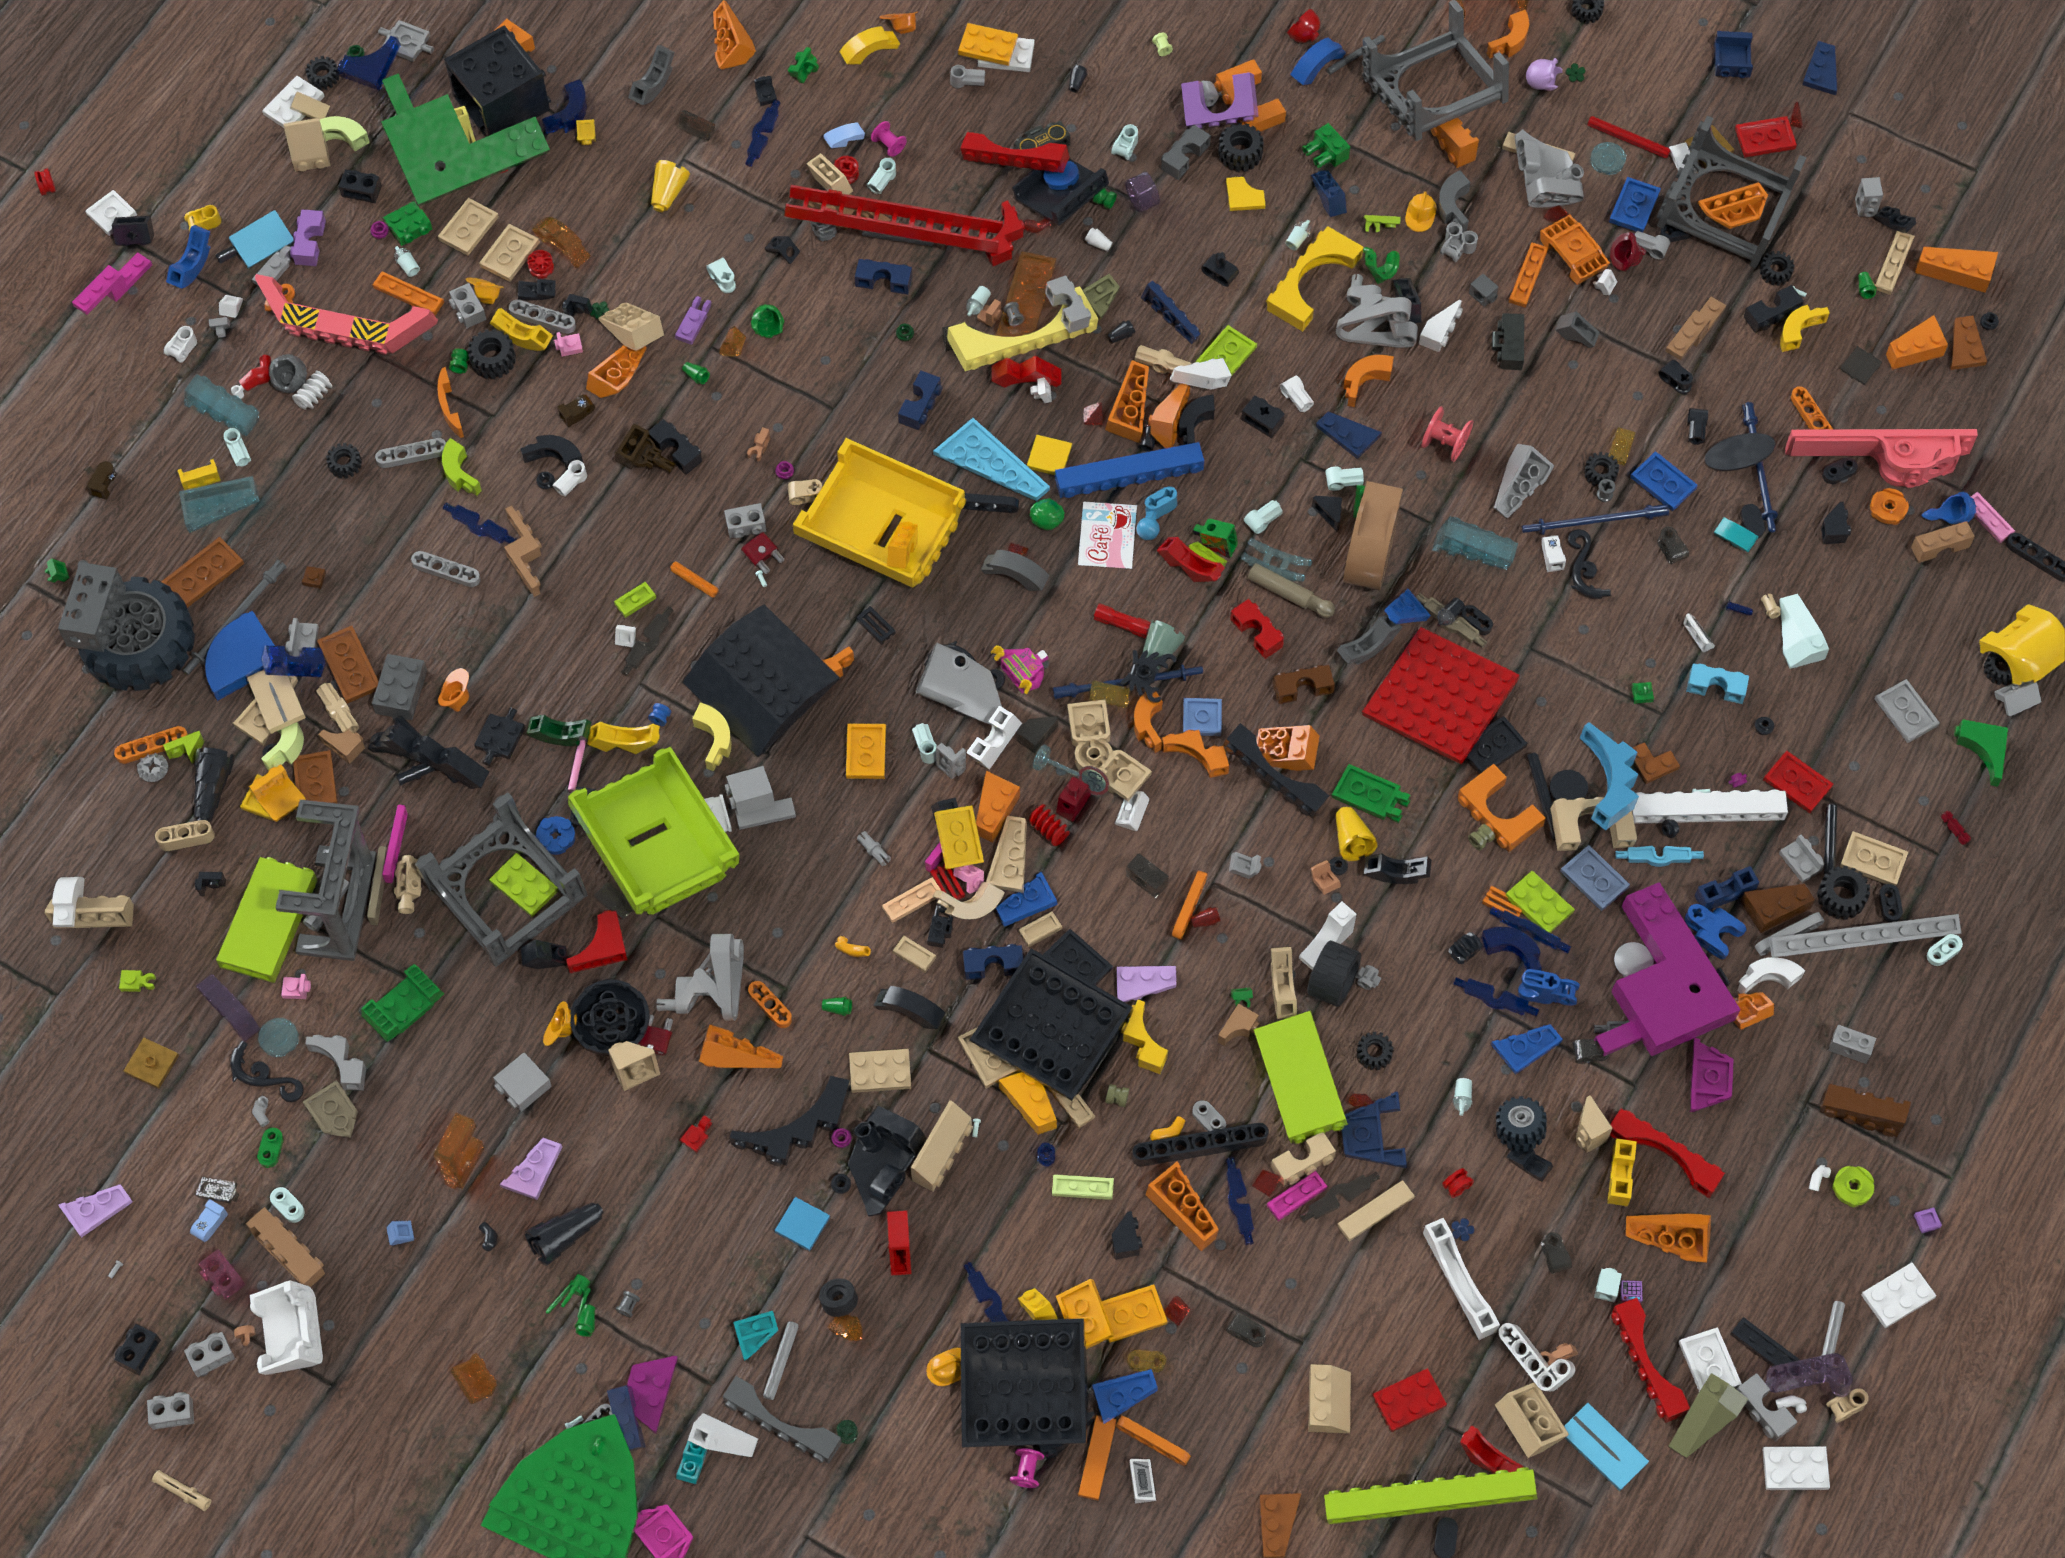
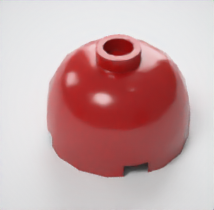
(1305, 28)

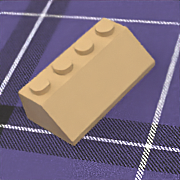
(99, 912)
(941, 1147)

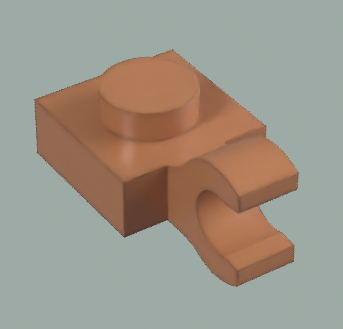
(761, 441)
(1563, 1351)

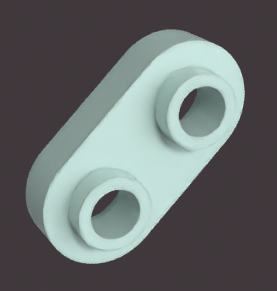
(1943, 950)
(286, 1204)

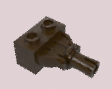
(641, 451)

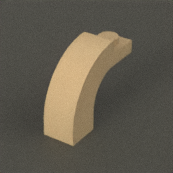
(979, 905)
(1282, 983)

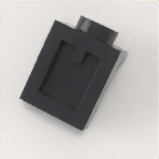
(765, 90)
(577, 303)
(210, 879)

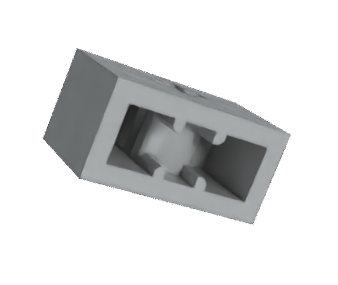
(1852, 1044)

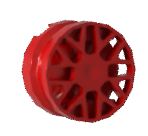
(849, 167)
(44, 181)
(540, 264)
(1457, 1183)

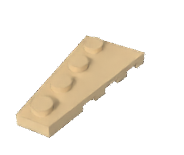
(252, 722)
(1009, 859)

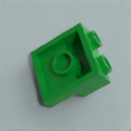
(408, 223)

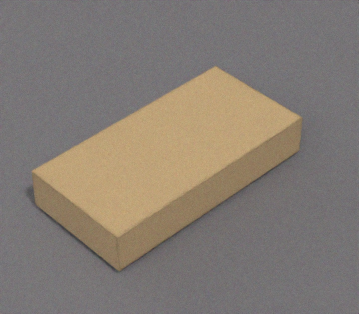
(309, 106)
(1040, 929)
(914, 954)

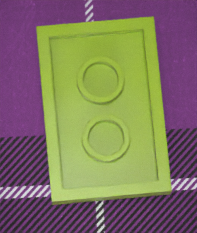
(1231, 347)
(524, 884)
(1539, 902)

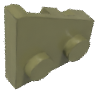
(1101, 294)

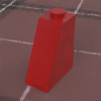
(899, 1243)

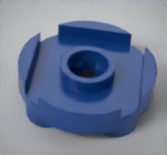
(560, 825)

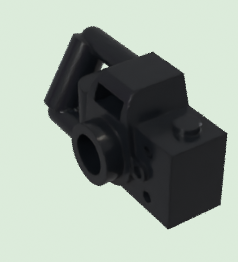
(939, 927)

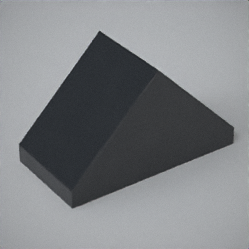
(1329, 509)

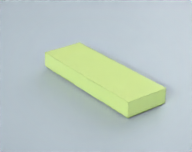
(1082, 1187)

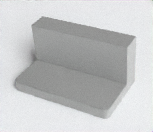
(2019, 697)

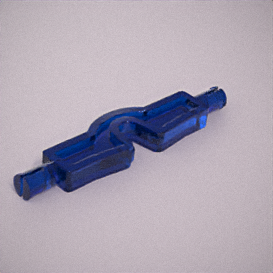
(759, 140)
(472, 518)
(1525, 925)
(1506, 1001)
(1241, 1211)
(985, 1293)

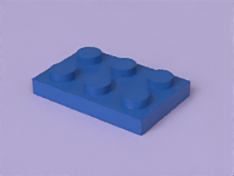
(1634, 205)
(1663, 481)

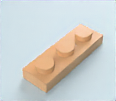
(911, 900)

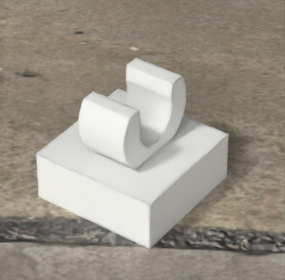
(1606, 282)
(1042, 391)
(625, 635)

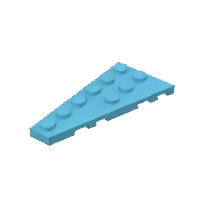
(986, 456)

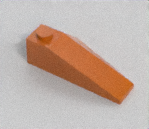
(614, 372)
(1167, 416)

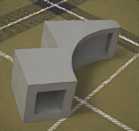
(337, 1049)

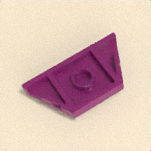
(1710, 1076)
(650, 1389)

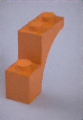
(1191, 743)

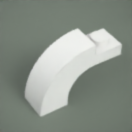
(64, 900)
(1772, 969)

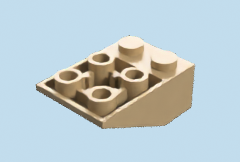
(633, 325)

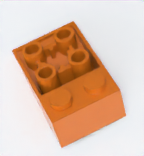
(1289, 746)

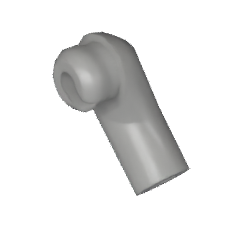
(259, 1111)

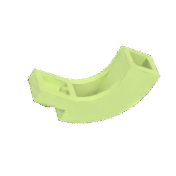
(345, 130)
(287, 748)

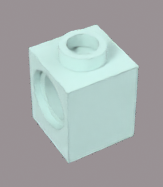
(1608, 1284)

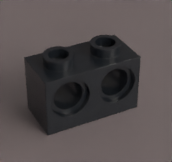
(360, 188)
(142, 1351)

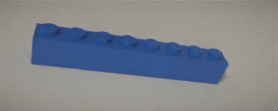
(1129, 470)

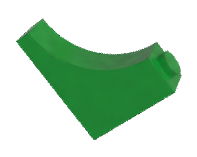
(1987, 742)

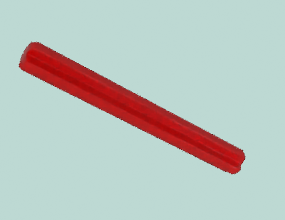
(1629, 137)

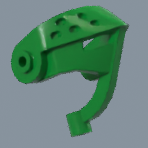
(1390, 266)

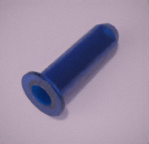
(1739, 608)

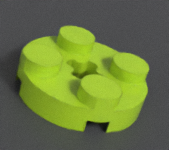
(1851, 1196)

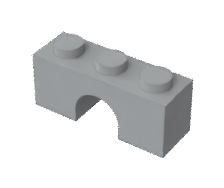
(1063, 292)
(1774, 1423)

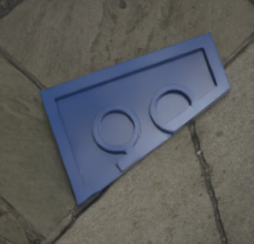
(1406, 609)
(1036, 898)
(1122, 1393)

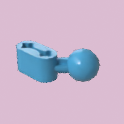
(1155, 507)

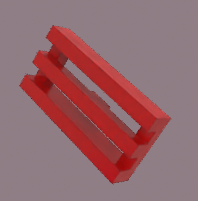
(940, 870)

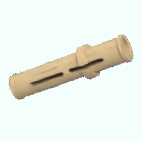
(201, 1501)

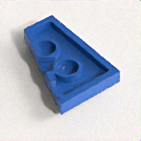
(1526, 1048)

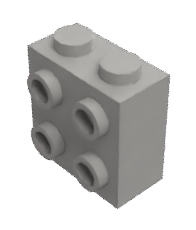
(749, 790)
(521, 1082)

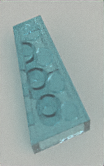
(220, 404)
(215, 501)
(1475, 543)

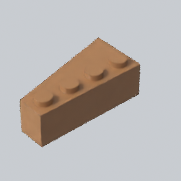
(284, 1248)

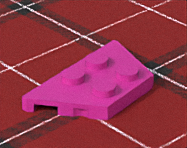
(663, 1533)

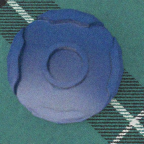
(1061, 181)

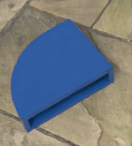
(236, 655)

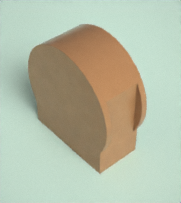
(1373, 536)

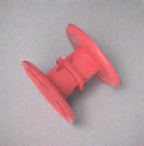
(1447, 434)

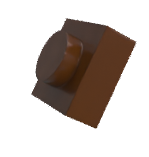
(313, 577)

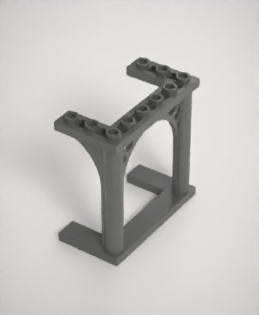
(1410, 111)
(1707, 148)
(510, 822)
(346, 851)

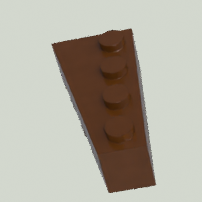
(1865, 1109)

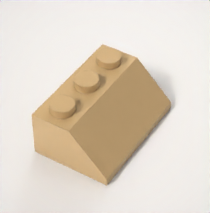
(633, 1064)
(1329, 1399)
(1531, 1419)

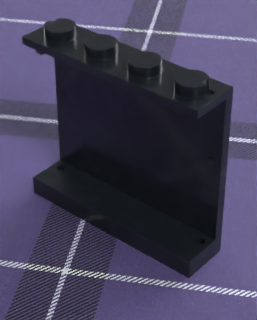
(1059, 204)

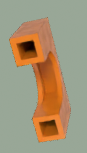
(1269, 113)
(1507, 831)

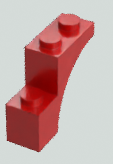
(1011, 231)
(1010, 372)
(1194, 565)
(1485, 1454)

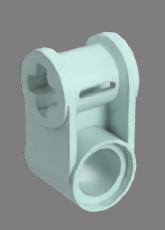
(1124, 144)
(722, 275)

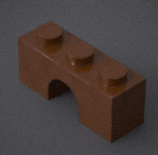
(1317, 678)

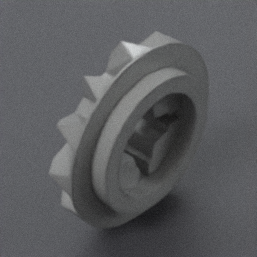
(157, 772)

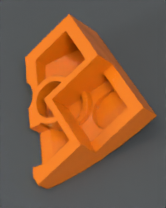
(1753, 1008)

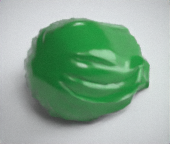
(767, 321)
(1047, 514)

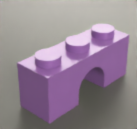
(309, 224)

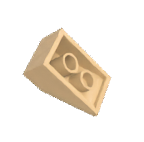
(307, 144)

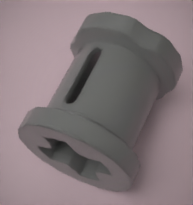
(1007, 309)
(1605, 490)
(627, 1304)

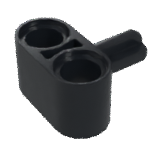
(1220, 269)

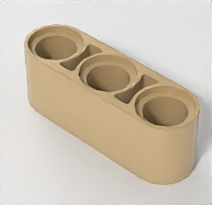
(175, 834)

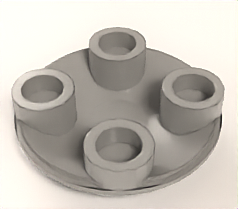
(1632, 958)

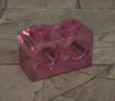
(224, 1272)

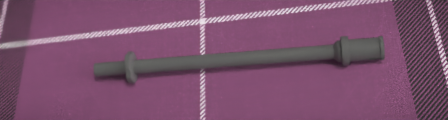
(269, 577)

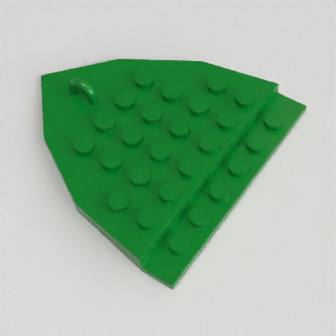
(571, 1495)

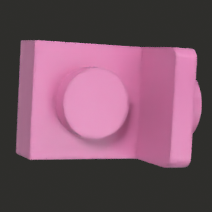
(568, 344)
(971, 875)
(295, 987)

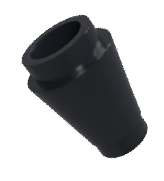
(1077, 77)
(1122, 331)

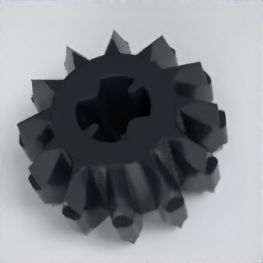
(1465, 948)

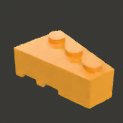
(1031, 1100)

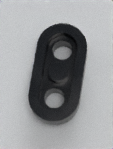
(1841, 469)
(1890, 904)

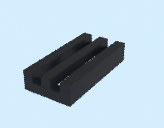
(885, 636)

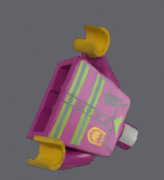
(1022, 666)

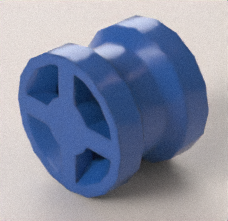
(659, 714)

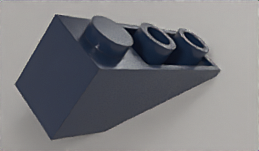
(1330, 193)

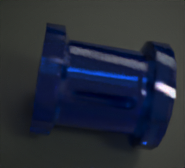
(1046, 1161)

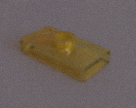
(1622, 445)
(1110, 693)

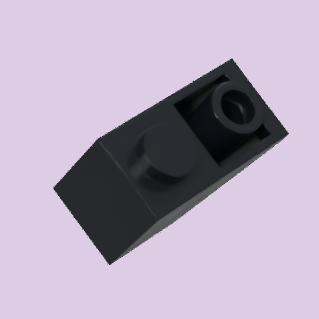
(1835, 527)
(543, 955)
(1124, 1238)

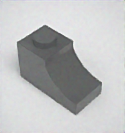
(1576, 328)

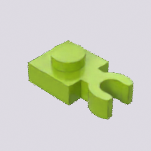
(133, 981)

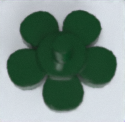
(1575, 73)
(598, 309)

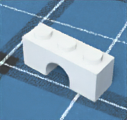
(1003, 728)

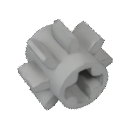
(1368, 977)

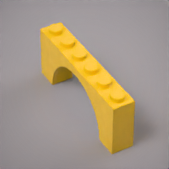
(1328, 248)

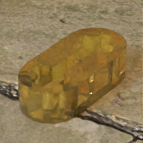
(1146, 1356)

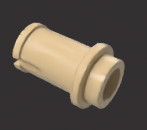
(1773, 610)

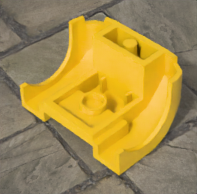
(2029, 645)

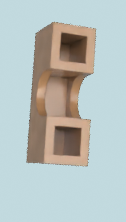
(1930, 544)

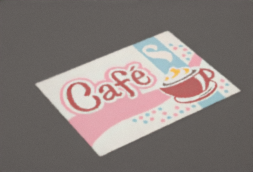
(1107, 535)

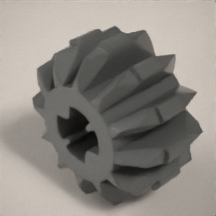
(823, 231)

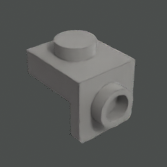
(1244, 865)

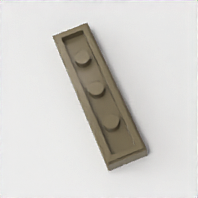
(377, 887)

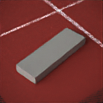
(780, 811)

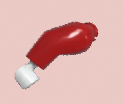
(254, 377)

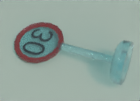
(1090, 775)

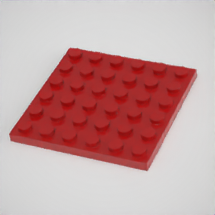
(1440, 695)

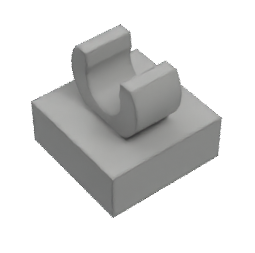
(219, 325)

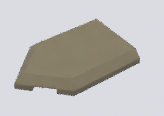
(332, 1110)

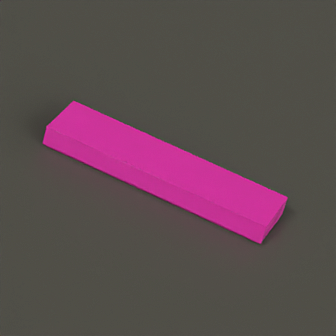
(395, 843)

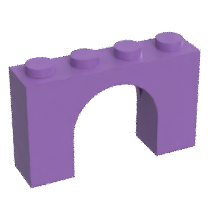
(1243, 106)

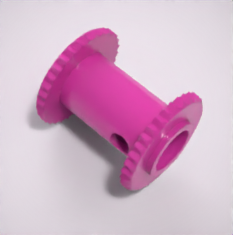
(883, 134)
(1027, 1466)

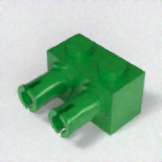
(1331, 146)

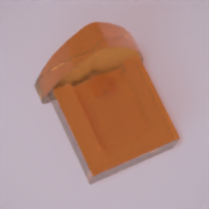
(733, 343)
(847, 1327)

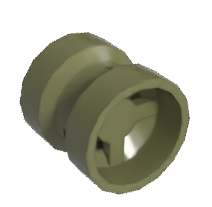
(1481, 837)
(1117, 1095)

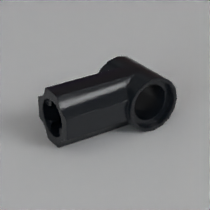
(1697, 425)

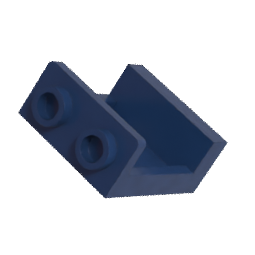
(1733, 54)

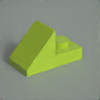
(186, 744)

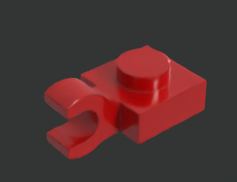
(695, 1136)

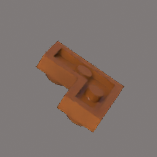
(1653, 768)

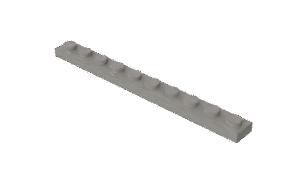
(1865, 935)

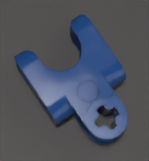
(1710, 925)
(1547, 988)

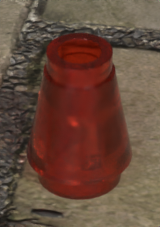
(1206, 918)

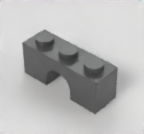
(1192, 141)

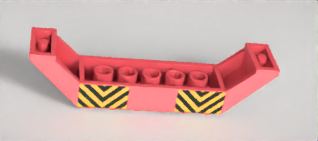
(345, 328)

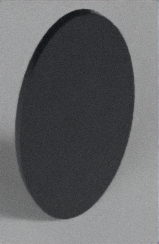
(1740, 451)

